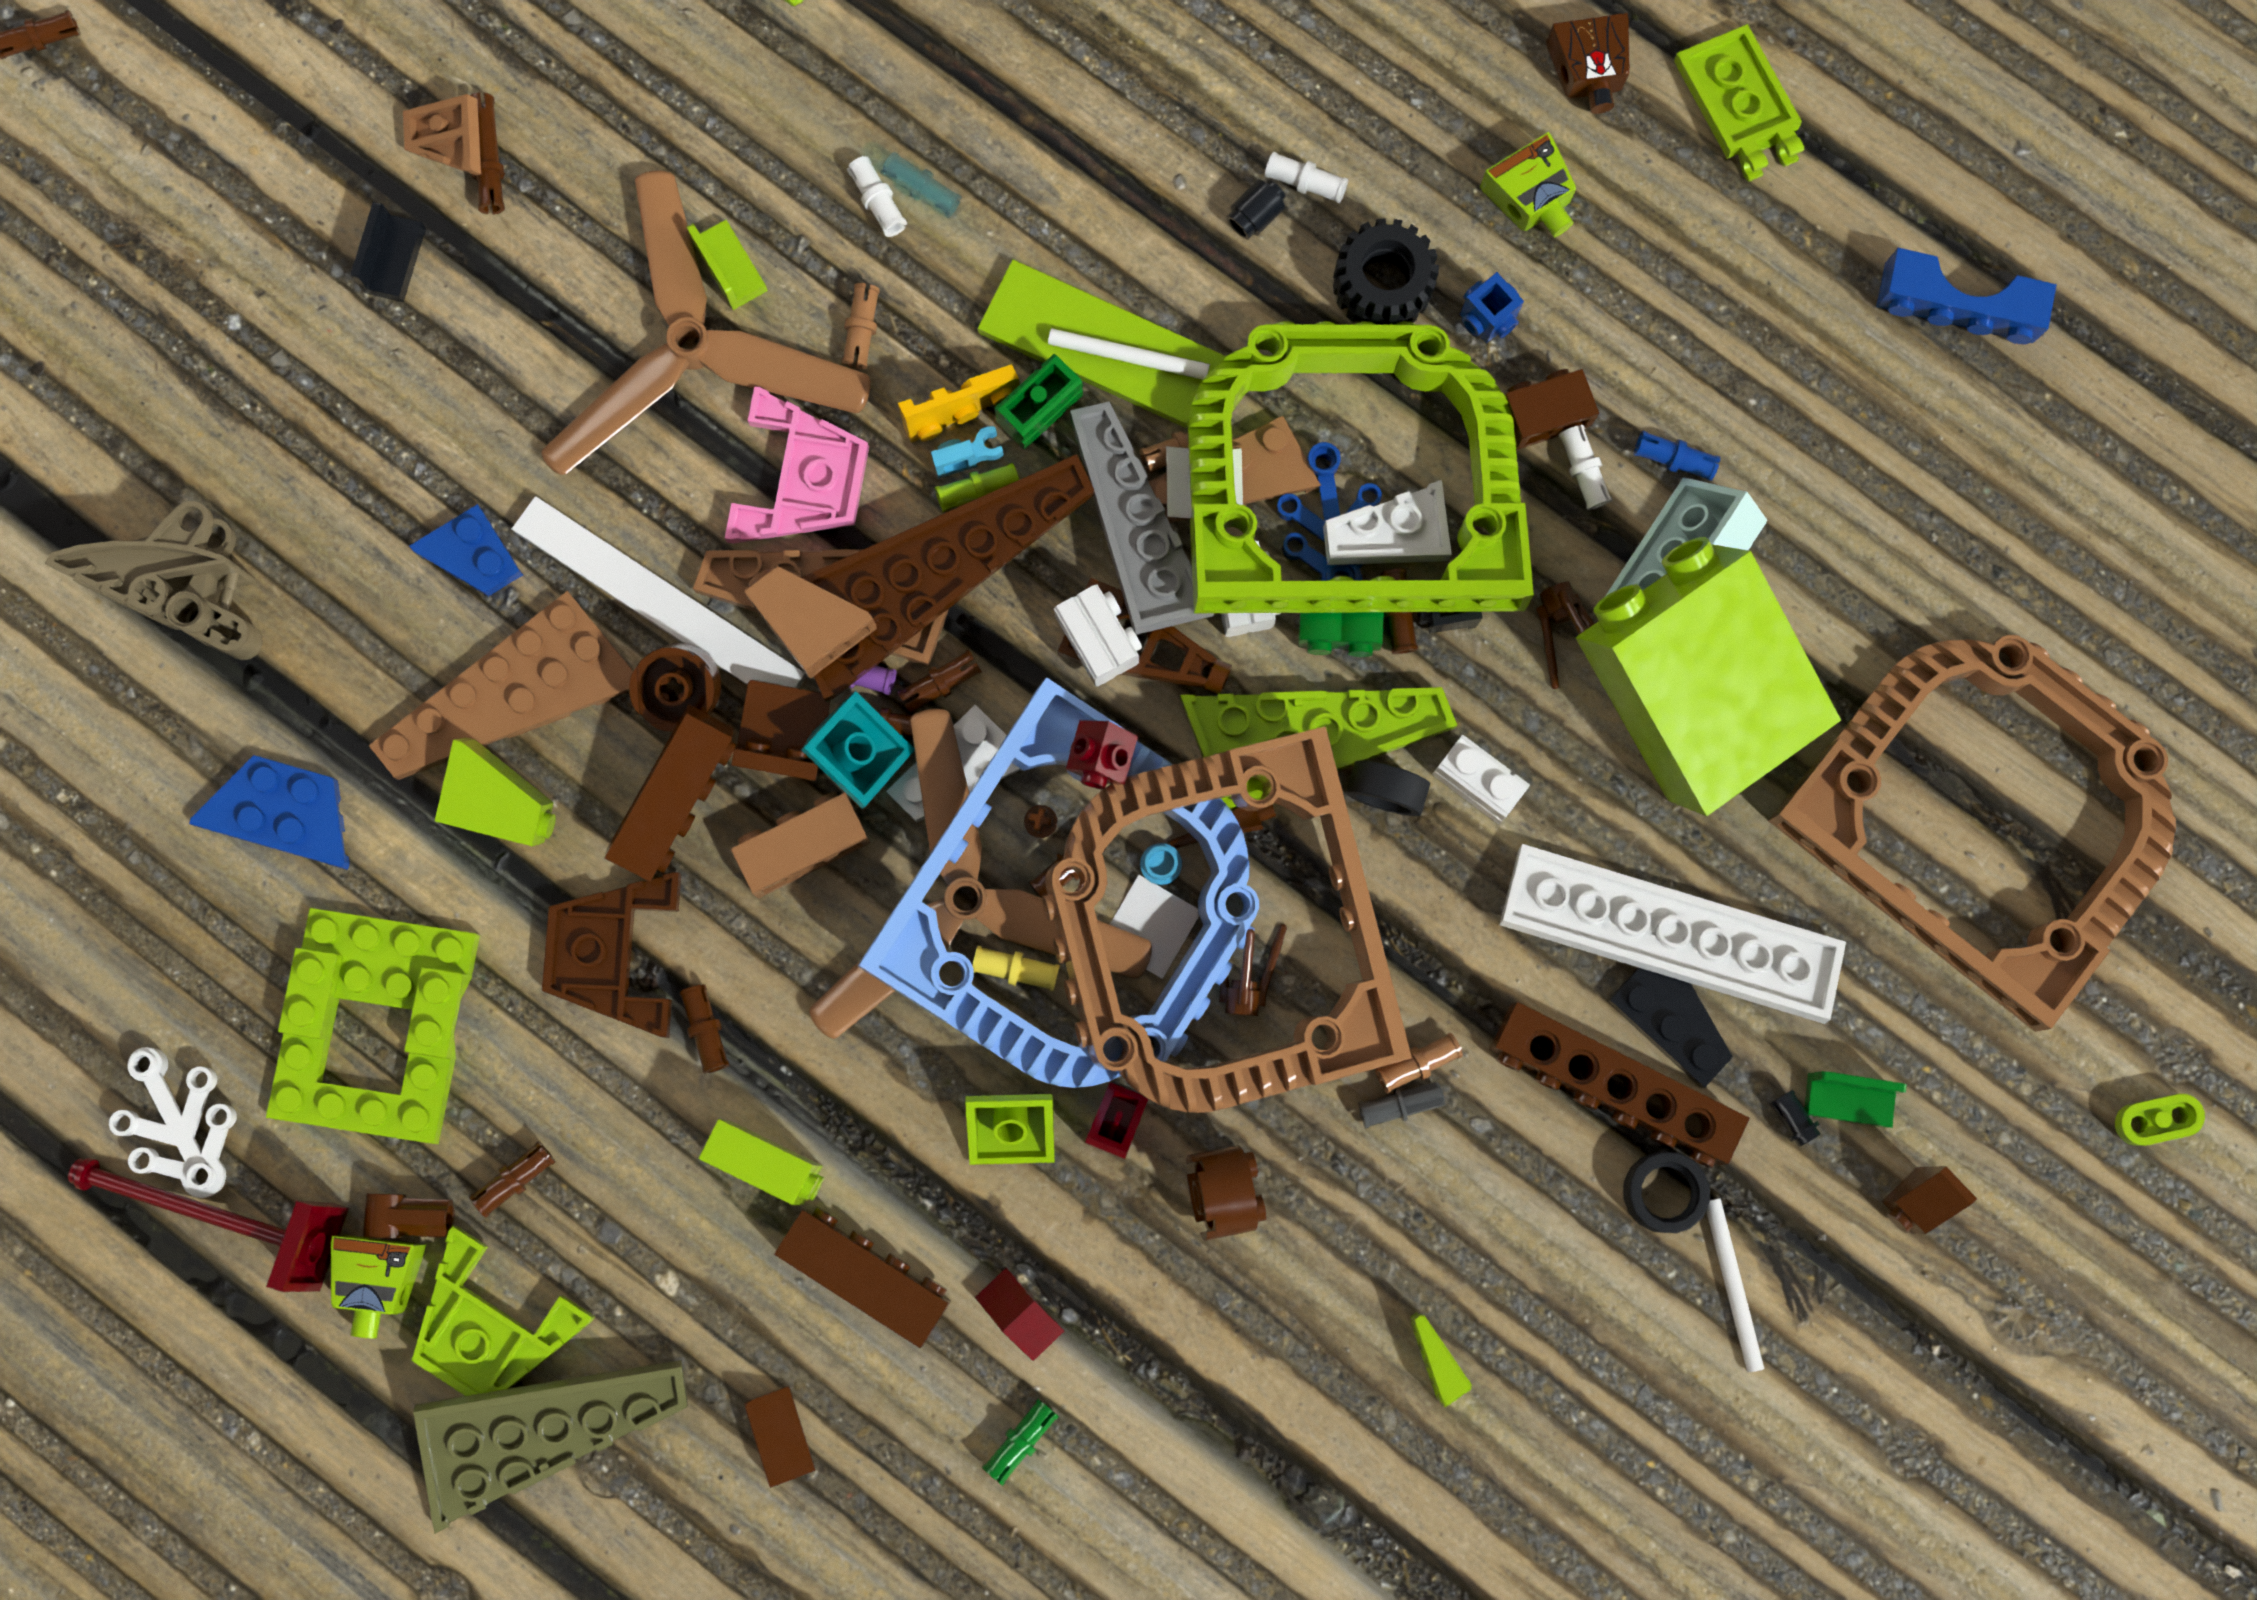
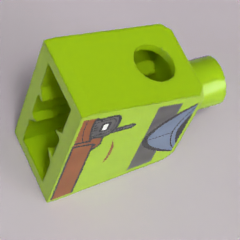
(1532, 186)
(372, 1278)

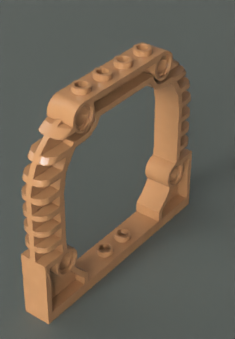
(2030, 980)
(1366, 1021)

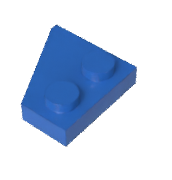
(470, 552)

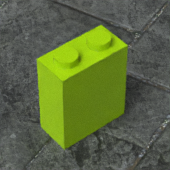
(762, 1163)

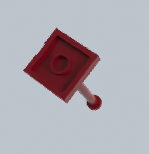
(303, 1245)

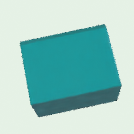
(857, 749)

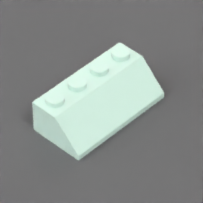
(1693, 511)

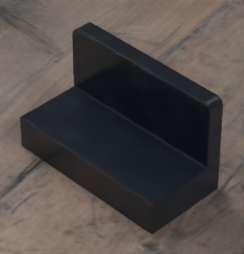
(387, 254)

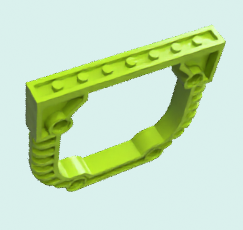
(1239, 577)

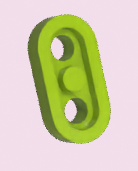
(2157, 1119)

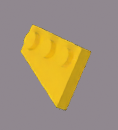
(947, 407)

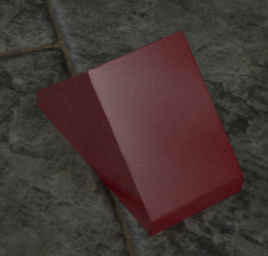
(1116, 1120)
(1019, 1314)

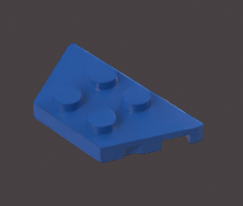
(279, 810)

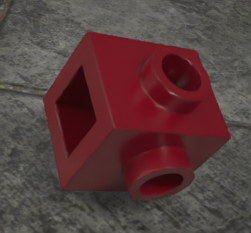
(1101, 753)

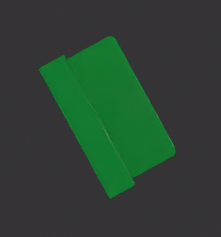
(1852, 1098)

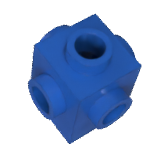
(1491, 308)

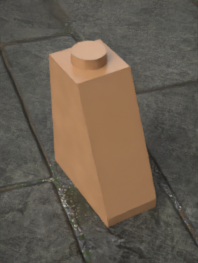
(807, 618)

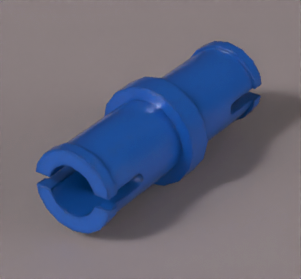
(1677, 455)

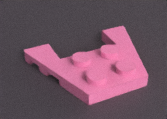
(817, 479)

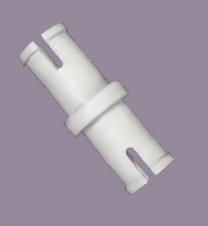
(1306, 177)
(876, 196)
(1585, 467)

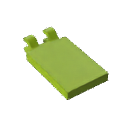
(1742, 100)

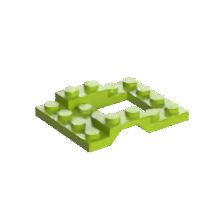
(377, 965)

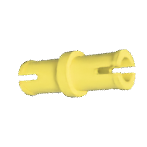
(1015, 968)

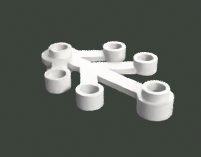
(179, 1126)

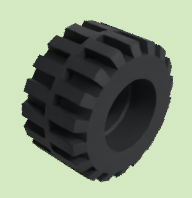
(1390, 245)

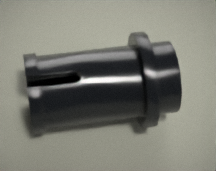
(1795, 1118)

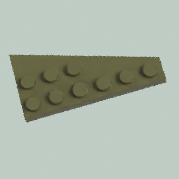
(520, 1435)

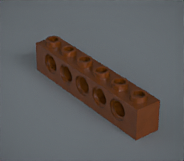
(1720, 1124)

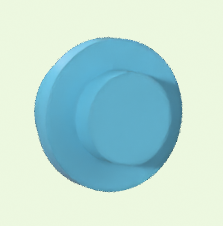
(1161, 864)

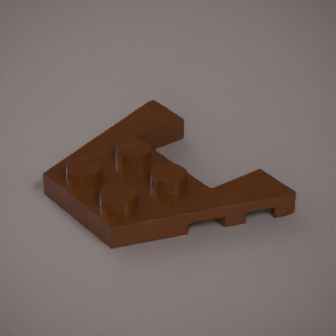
(592, 948)

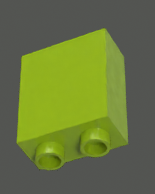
(1707, 674)

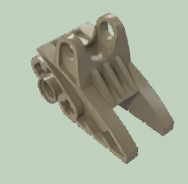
(171, 579)

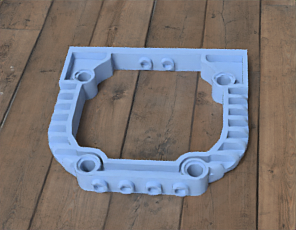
(911, 950)

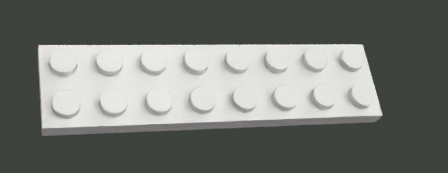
(1673, 934)

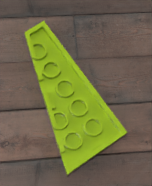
(1356, 721)

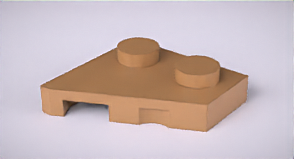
(445, 133)

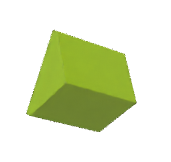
(1010, 1129)

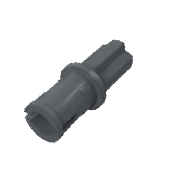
(1401, 1104)

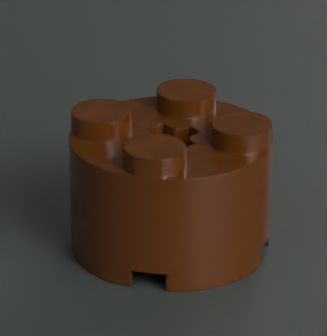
(691, 668)
(1224, 1192)

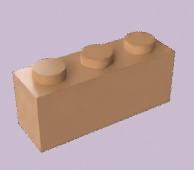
(800, 844)

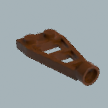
(1188, 674)

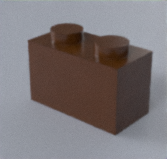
(1550, 406)

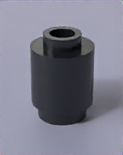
(1256, 208)

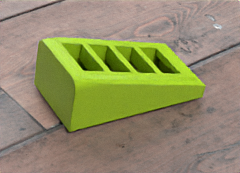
(1444, 1372)

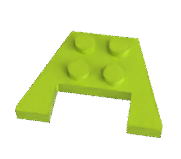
(476, 1343)

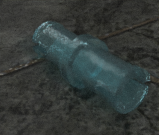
(921, 184)

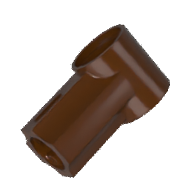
(398, 1216)

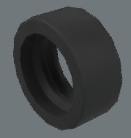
(1388, 788)
(1699, 1192)

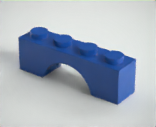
(1917, 287)

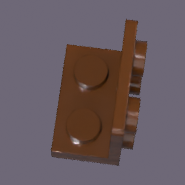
(776, 727)

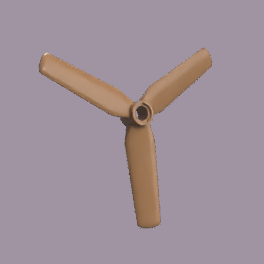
(728, 354)
(1006, 912)

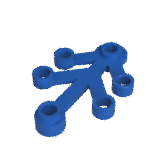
(1330, 510)

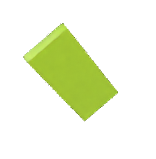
(1034, 302)

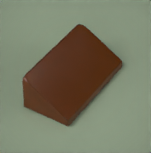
(779, 1436)

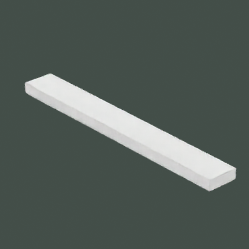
(652, 597)

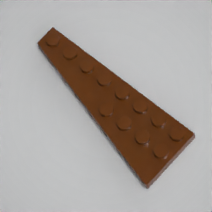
(939, 562)

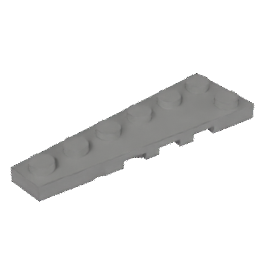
(1140, 539)

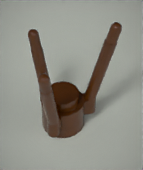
(1562, 605)
(1243, 995)

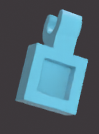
(959, 456)

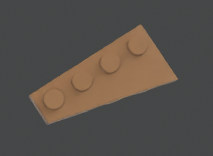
(1270, 466)

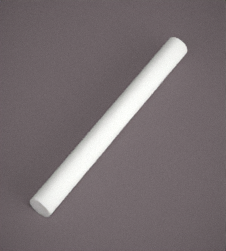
(1128, 354)
(1734, 1286)

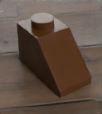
(1927, 1199)

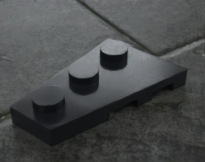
(1674, 1022)

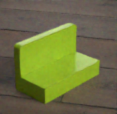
(728, 263)

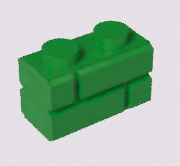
(1039, 401)

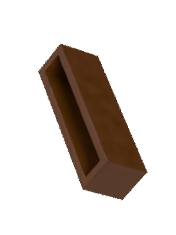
(670, 793)
(863, 1277)

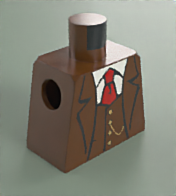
(1591, 58)

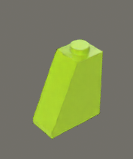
(491, 797)

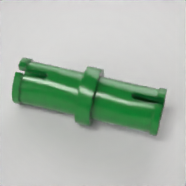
(1020, 1442)

